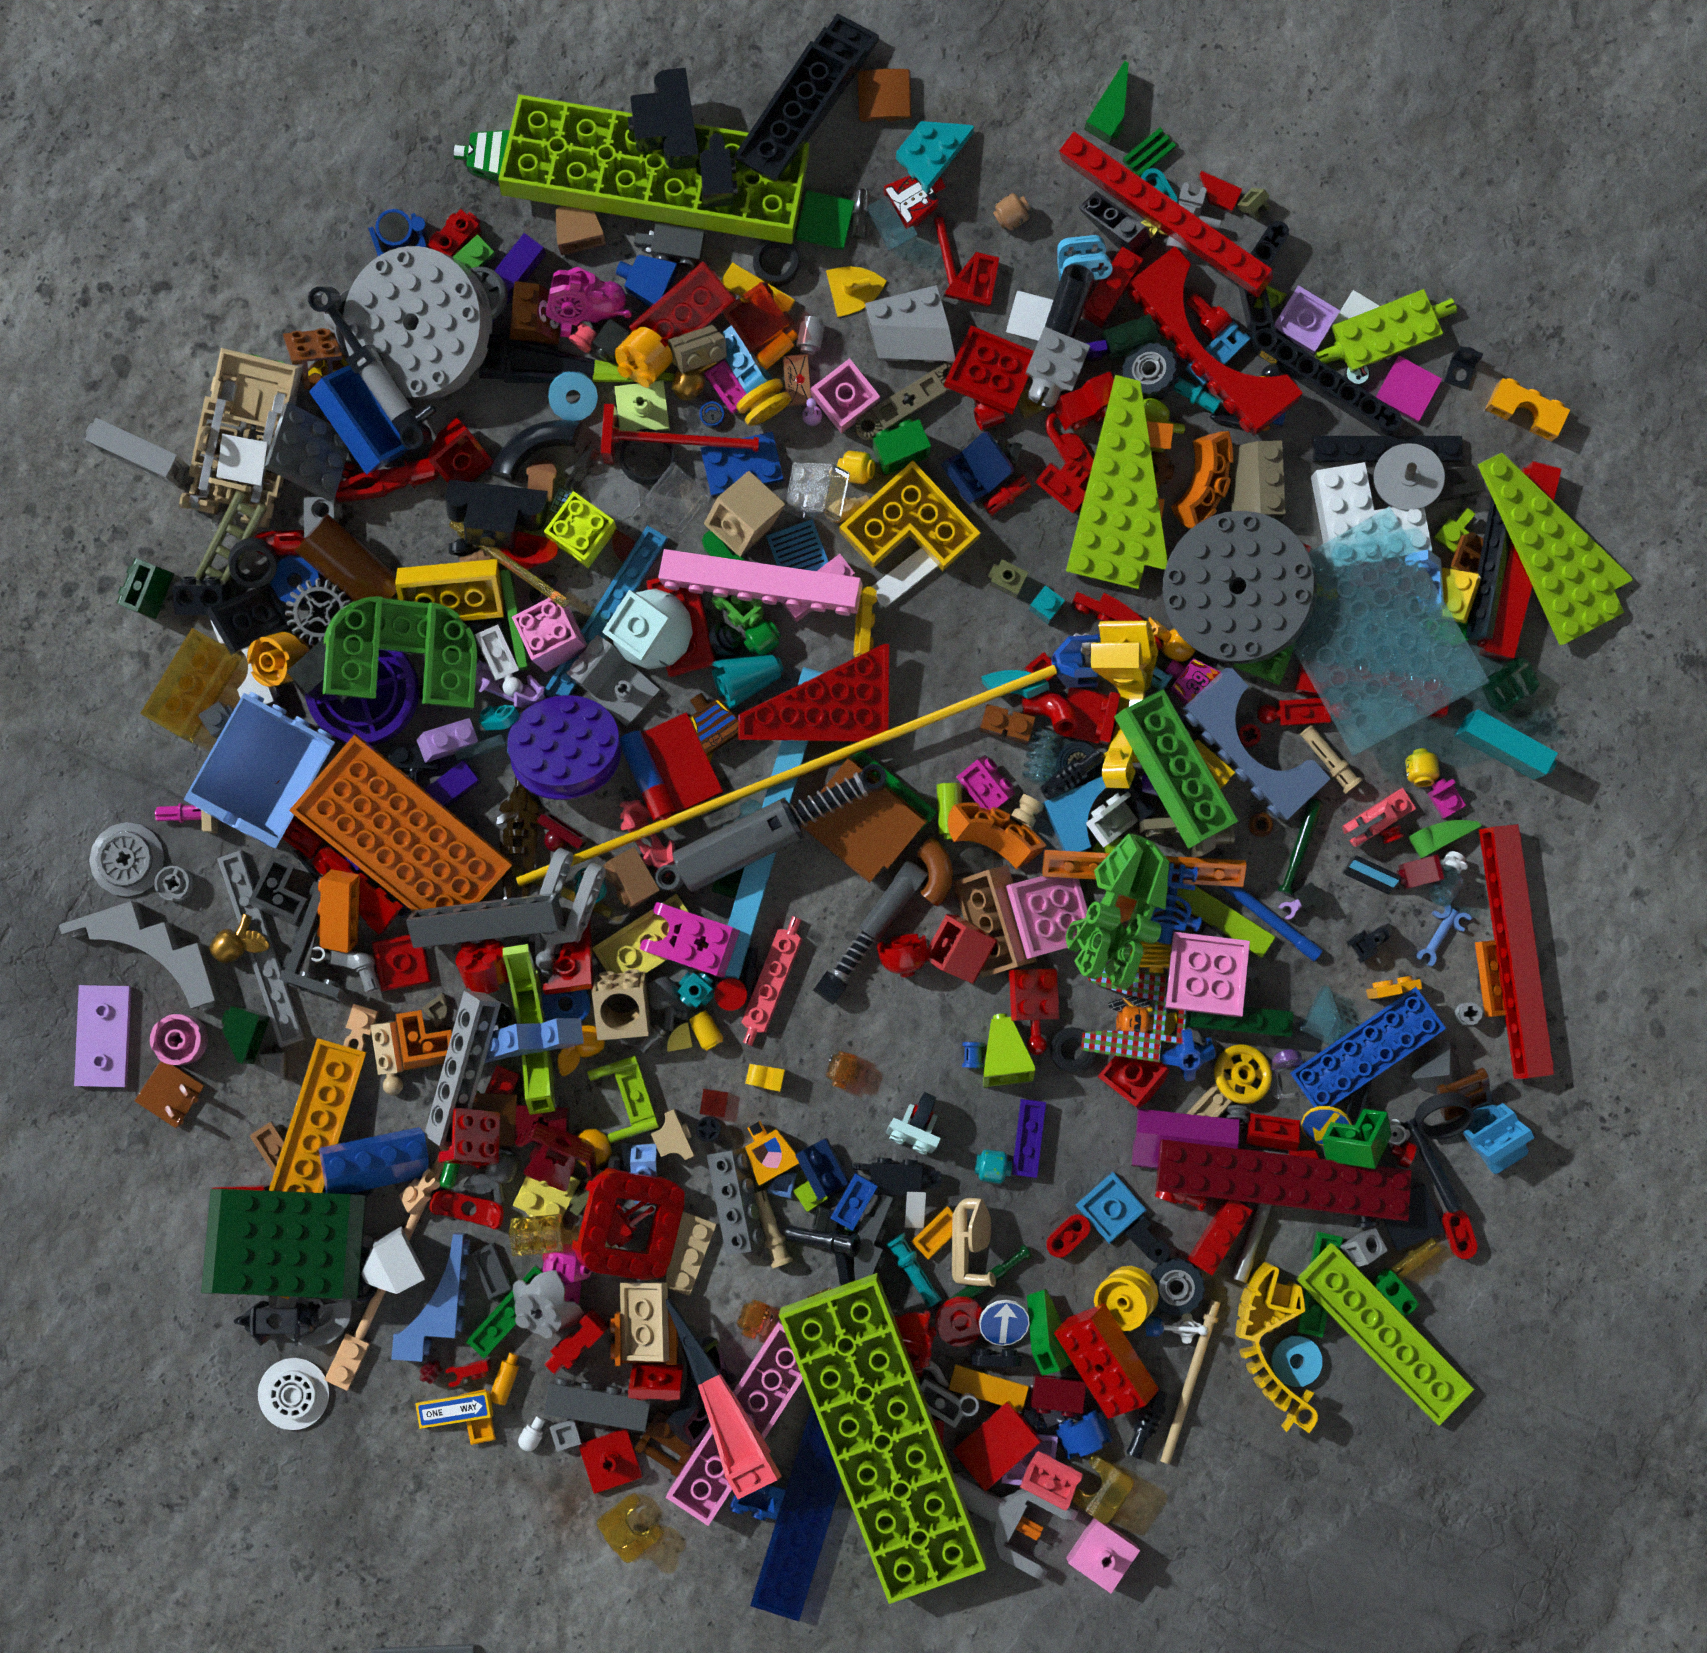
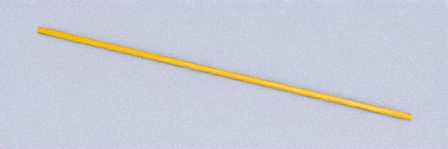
(797, 771)

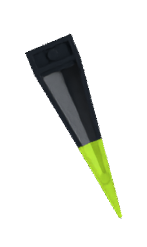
(531, 363)

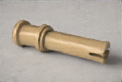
(1337, 767)
(774, 1239)

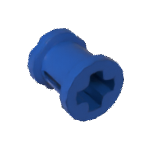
(973, 1054)

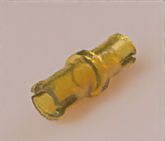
(1416, 1259)

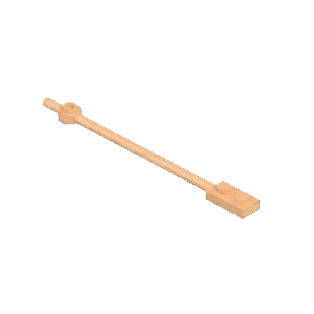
(354, 1346)

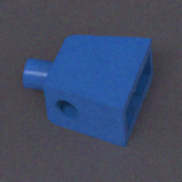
(647, 278)

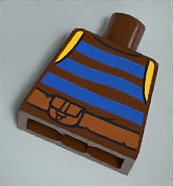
(713, 723)

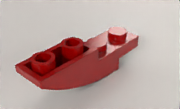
(1107, 610)

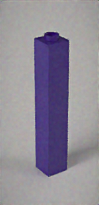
(520, 263)
(448, 789)

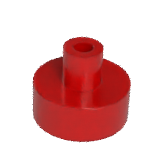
(1405, 1153)

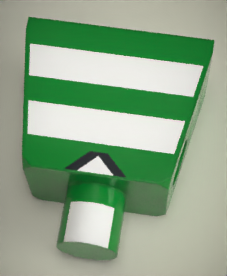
(484, 153)

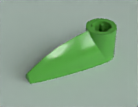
(1440, 835)

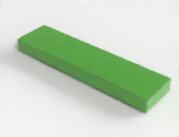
(513, 609)

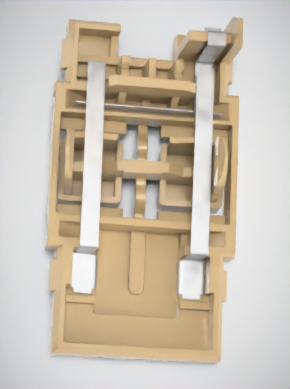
(249, 392)

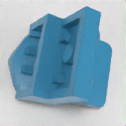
(1498, 1136)

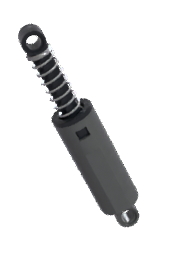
(760, 834)

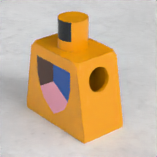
(769, 1153)

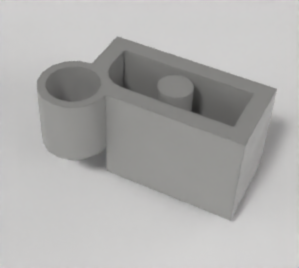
(945, 1403)

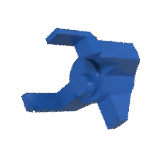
(1070, 662)
(1188, 1055)

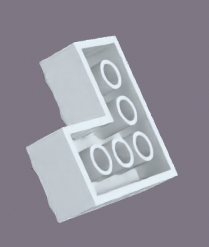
(1346, 500)

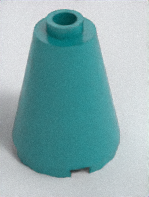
(744, 677)

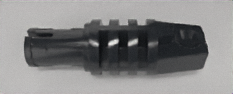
(1070, 775)
(1147, 1424)

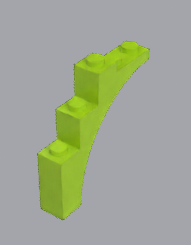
(528, 1006)

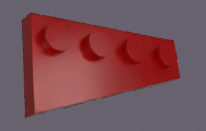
(373, 904)

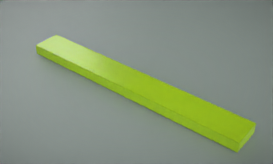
(1215, 913)

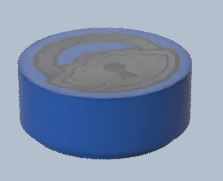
(711, 414)

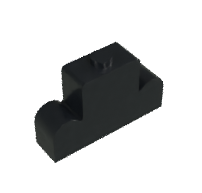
(666, 120)
(495, 511)

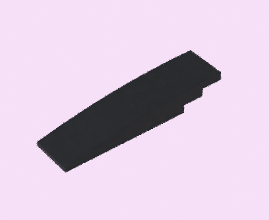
(806, 96)

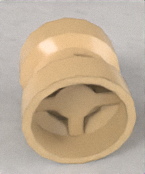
(1028, 809)

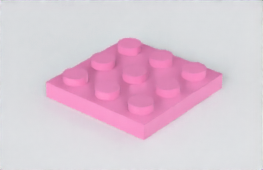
(1045, 910)
(1207, 974)

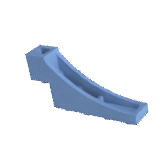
(533, 1038)
(442, 1313)

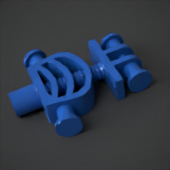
(1167, 926)

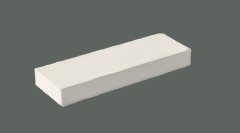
(904, 577)

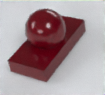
(560, 833)

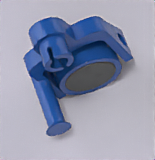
(397, 230)

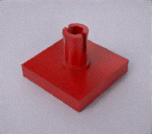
(610, 1460)

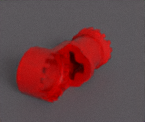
(1195, 1201)

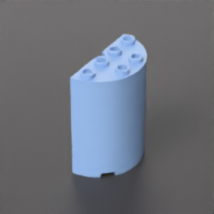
(248, 761)

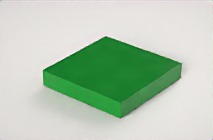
(825, 220)

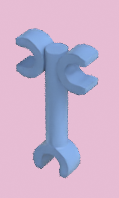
(1451, 918)

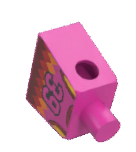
(1190, 678)

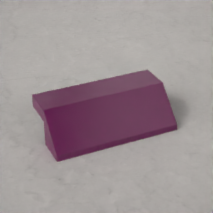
(1181, 1127)

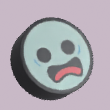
(1358, 376)

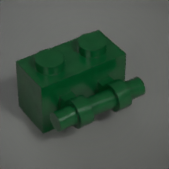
(144, 588)

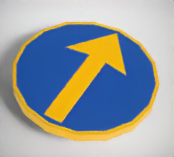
(1318, 1119)

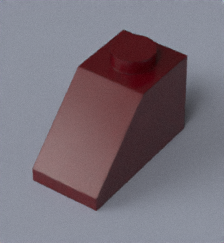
(1420, 872)

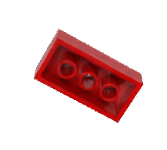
(1106, 1361)

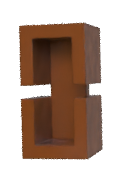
(996, 720)

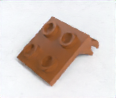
(312, 346)
(169, 1093)

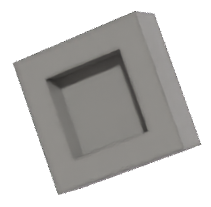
(565, 1434)

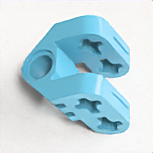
(1084, 256)

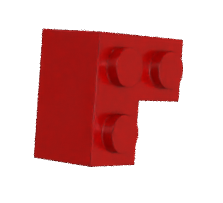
(1085, 403)

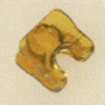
(1111, 1495)
(620, 1536)

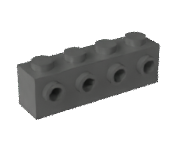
(736, 1201)
(596, 1404)

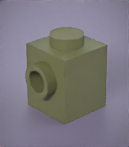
(1007, 578)

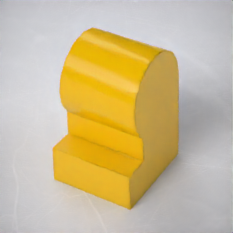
(765, 1077)

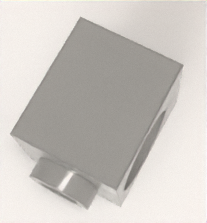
(1364, 1247)

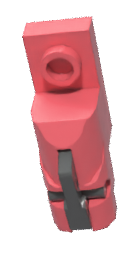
(1379, 817)

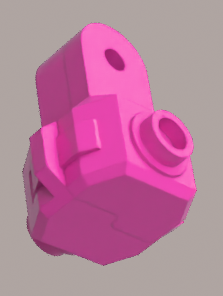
(569, 1270)

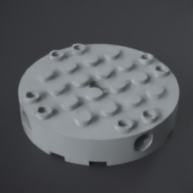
(451, 312)

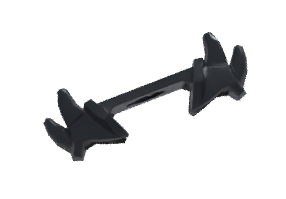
(295, 1321)

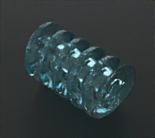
(1041, 755)

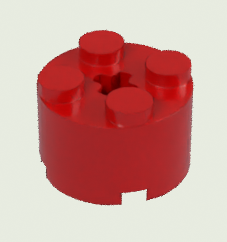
(482, 965)

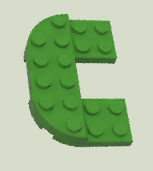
(400, 626)

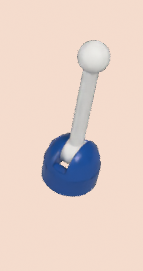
(1156, 1326)

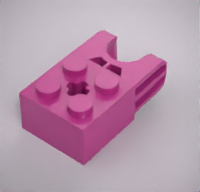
(686, 937)

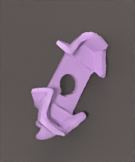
(530, 693)

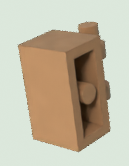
(630, 878)

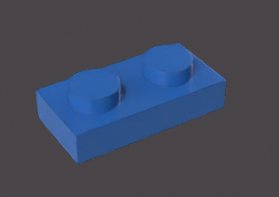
(854, 1201)

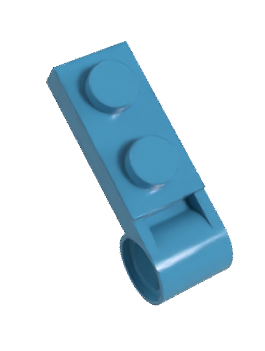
(743, 362)

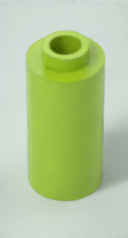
(947, 796)

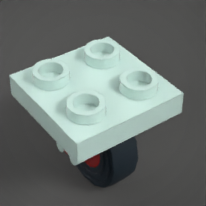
(913, 1133)

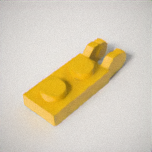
(864, 622)

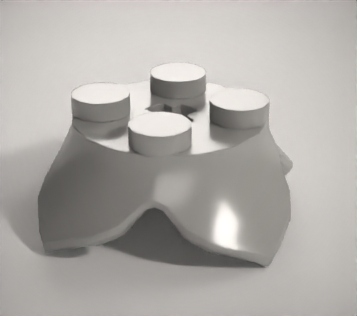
(542, 1305)

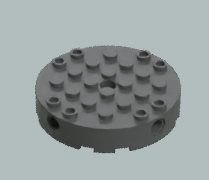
(1218, 557)

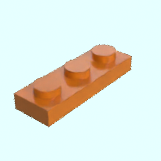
(1489, 978)

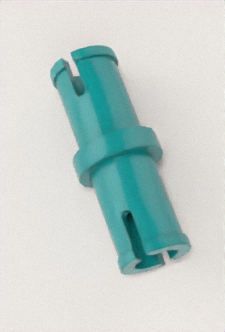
(1197, 395)

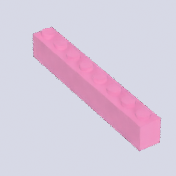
(760, 581)

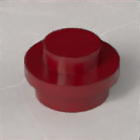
(430, 1371)

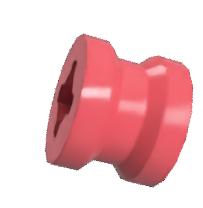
(583, 337)

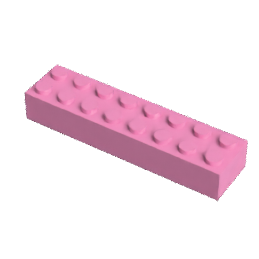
(763, 1395)

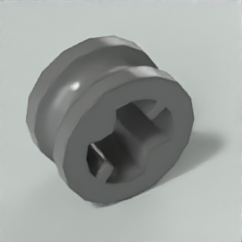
(1239, 1112)

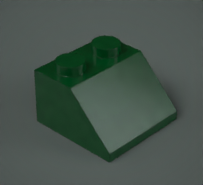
(244, 1032)

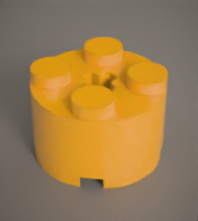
(643, 356)
(273, 657)

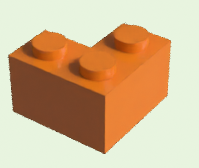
(418, 1047)

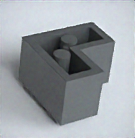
(271, 894)

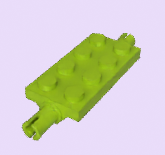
(1386, 330)

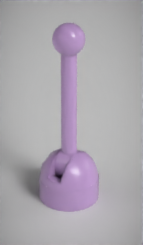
(812, 418)

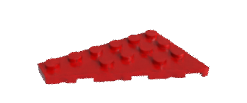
(833, 706)

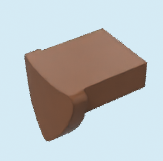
(542, 477)

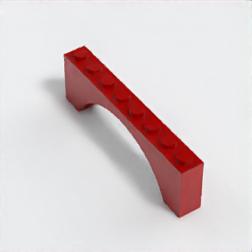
(1251, 398)

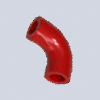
(1054, 707)

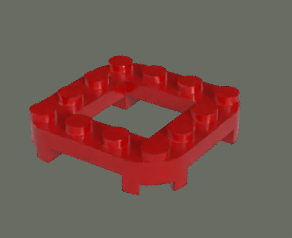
(641, 1265)

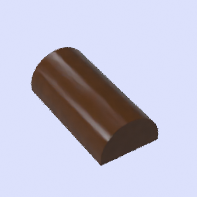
(346, 561)

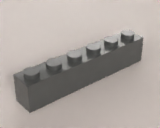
(485, 921)

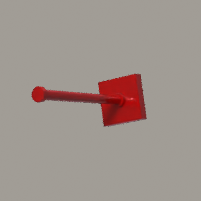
(612, 434)

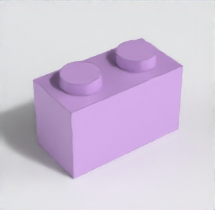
(446, 740)

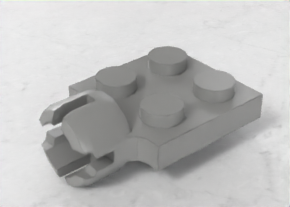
(1055, 365)

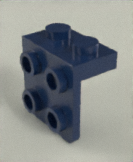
(978, 468)

